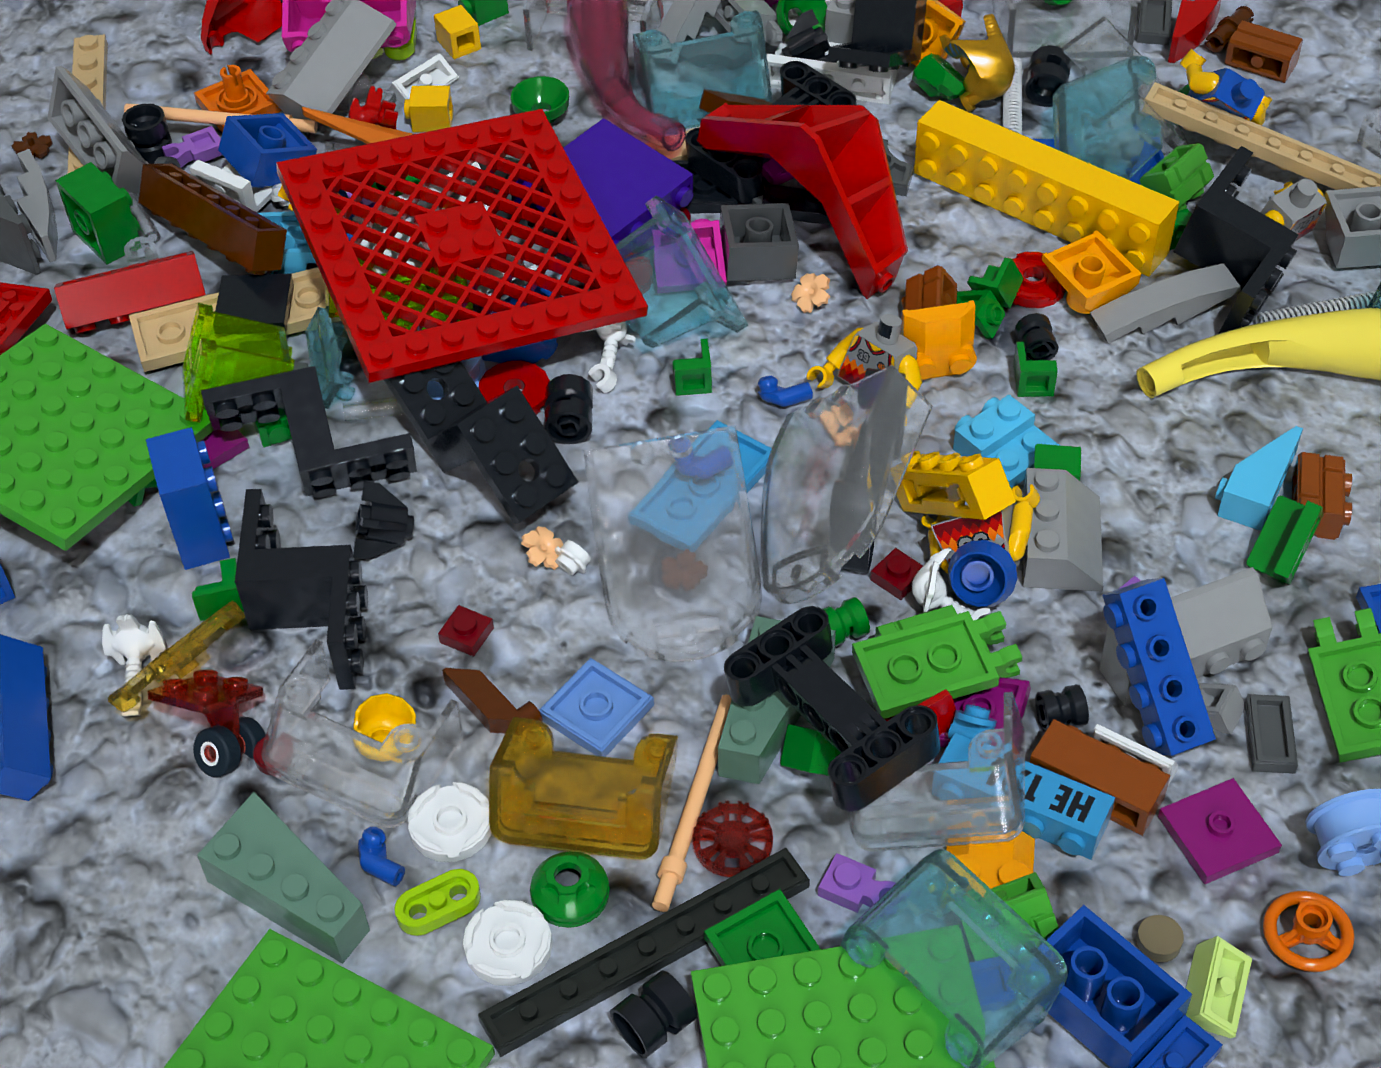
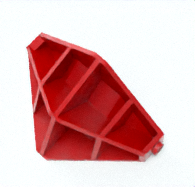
(839, 160)

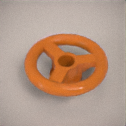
(1314, 911)

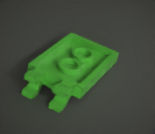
(932, 657)
(1350, 685)

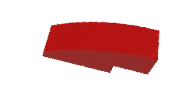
(1192, 26)

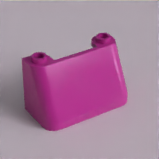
(301, 15)

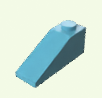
(1257, 481)

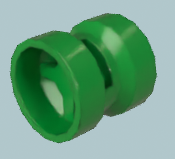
(848, 620)

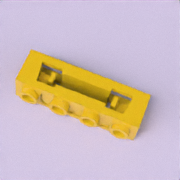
(945, 482)

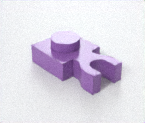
(198, 145)
(852, 884)

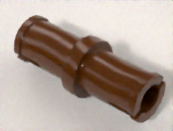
(1226, 27)

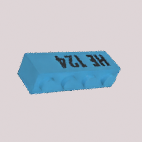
(1055, 806)

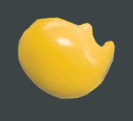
(382, 714)

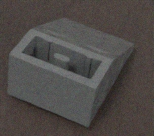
(14, 242)

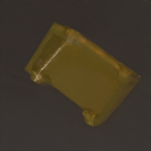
(579, 798)

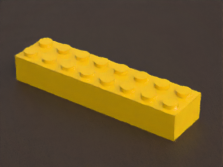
(1043, 185)

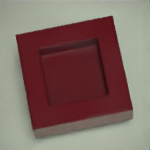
(896, 573)
(466, 630)

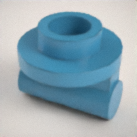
(971, 721)

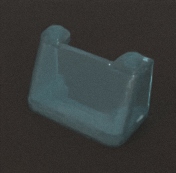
(675, 74)
(1102, 120)
(963, 955)

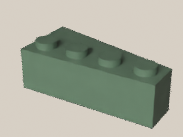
(757, 732)
(283, 880)

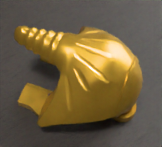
(987, 62)

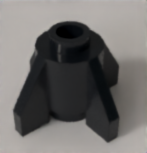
(805, 41)
(382, 522)

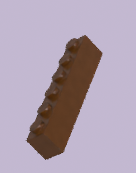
(212, 218)

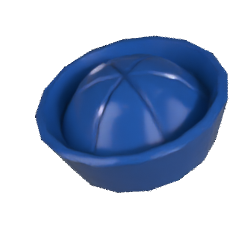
(982, 573)

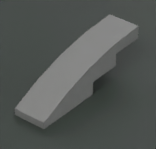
(686, 18)
(37, 205)
(1164, 300)

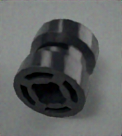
(1037, 336)
(1066, 707)

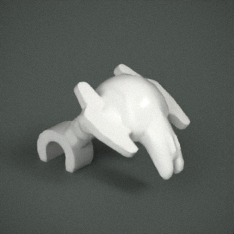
(611, 335)
(931, 588)
(134, 643)

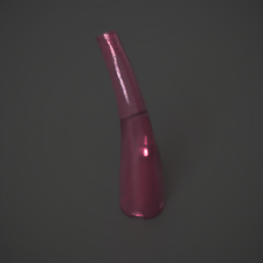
(601, 47)

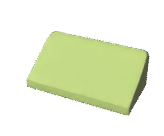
(1218, 986)

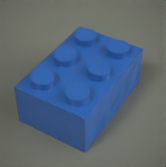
(188, 497)
(1113, 992)

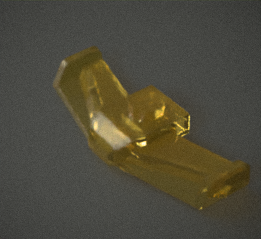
(177, 659)

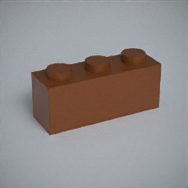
(1134, 784)

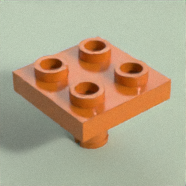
(236, 94)

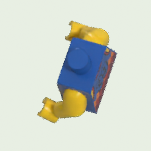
(1225, 89)

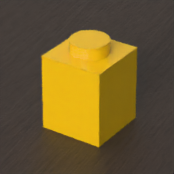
(457, 32)
(429, 108)

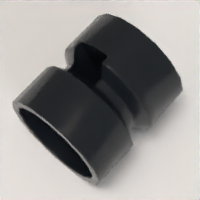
(1046, 73)
(147, 130)
(569, 409)
(648, 1017)

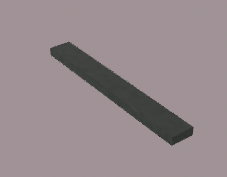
(635, 954)

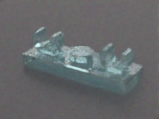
(324, 352)

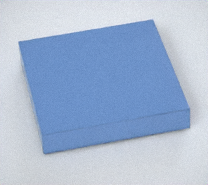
(596, 708)

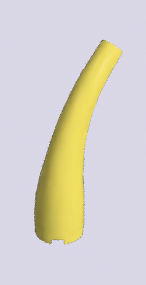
(1327, 341)

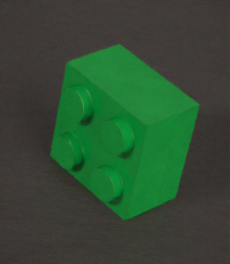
(98, 211)

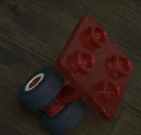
(218, 698)

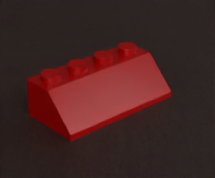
(128, 290)

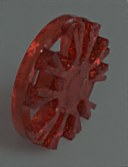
(732, 838)

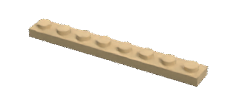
(91, 69)
(1265, 143)

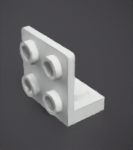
(232, 184)

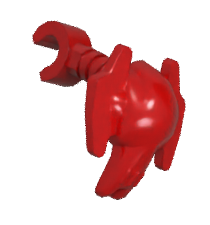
(374, 111)

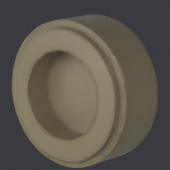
(1160, 938)

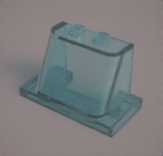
(675, 278)

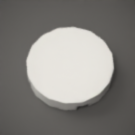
(449, 822)
(507, 943)

